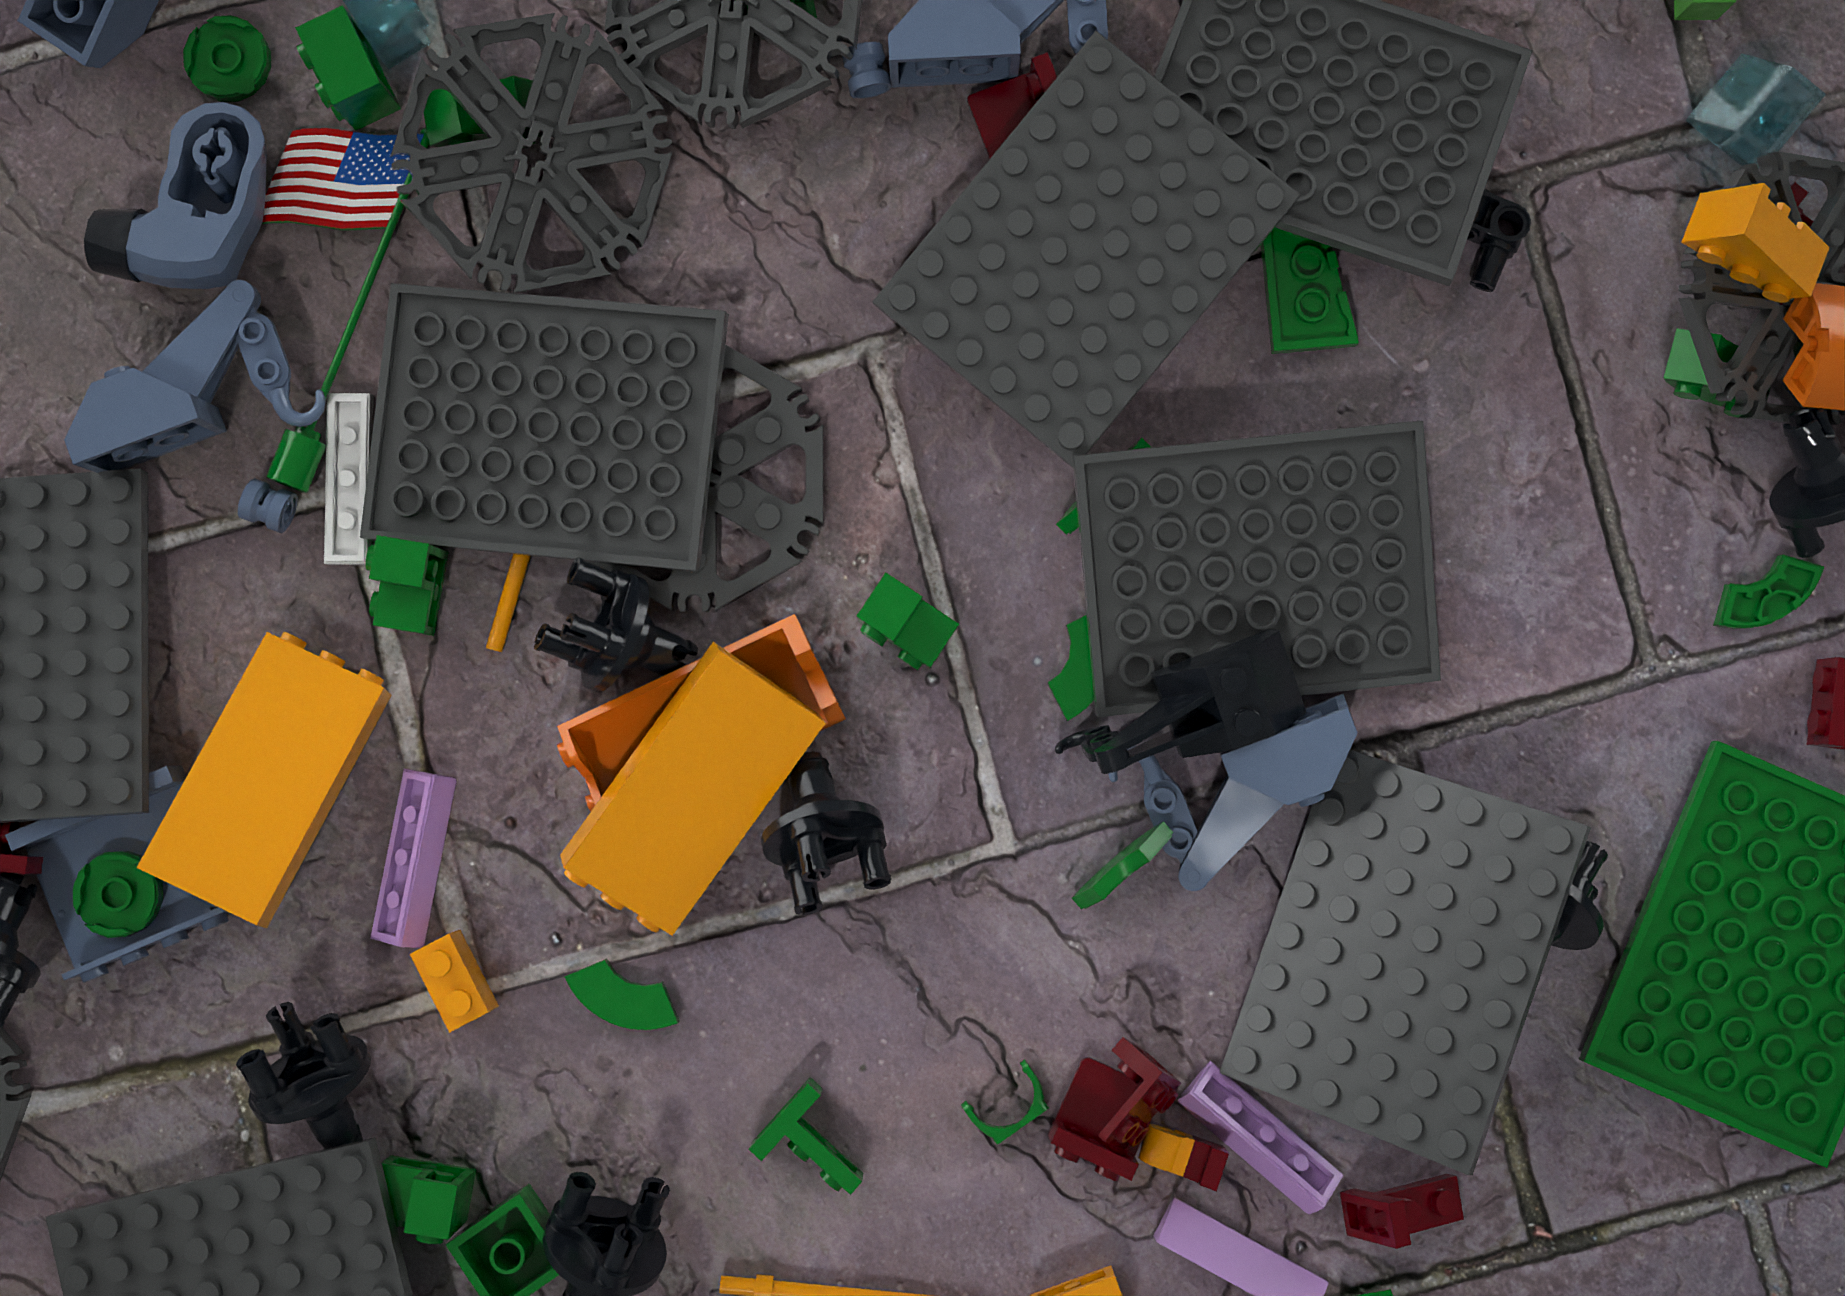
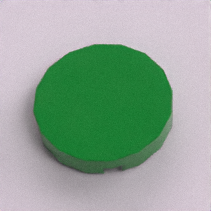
(227, 58)
(116, 895)

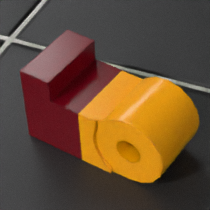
(1184, 1155)

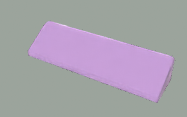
(413, 859)
(1260, 1139)
(1233, 1255)

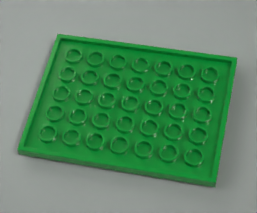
(1740, 960)

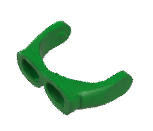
(1000, 1133)

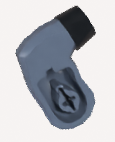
(205, 211)

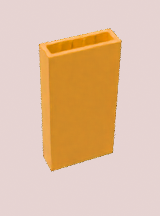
(266, 778)
(690, 791)

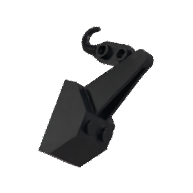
(1209, 704)

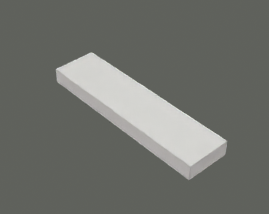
(347, 464)

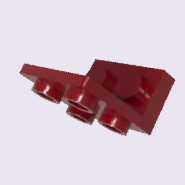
(1005, 105)
(1153, 1095)

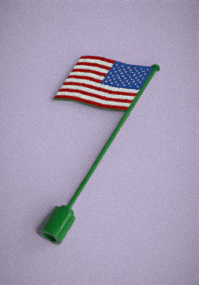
(337, 184)

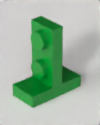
(807, 1141)

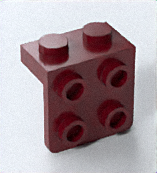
(1827, 711)
(1087, 1108)

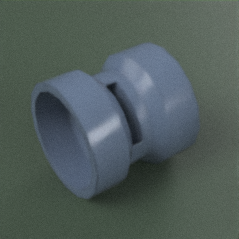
(866, 69)
(267, 505)

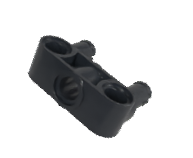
(1496, 245)

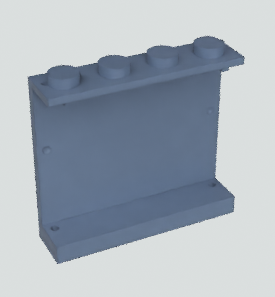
(74, 843)

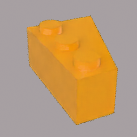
(1756, 241)

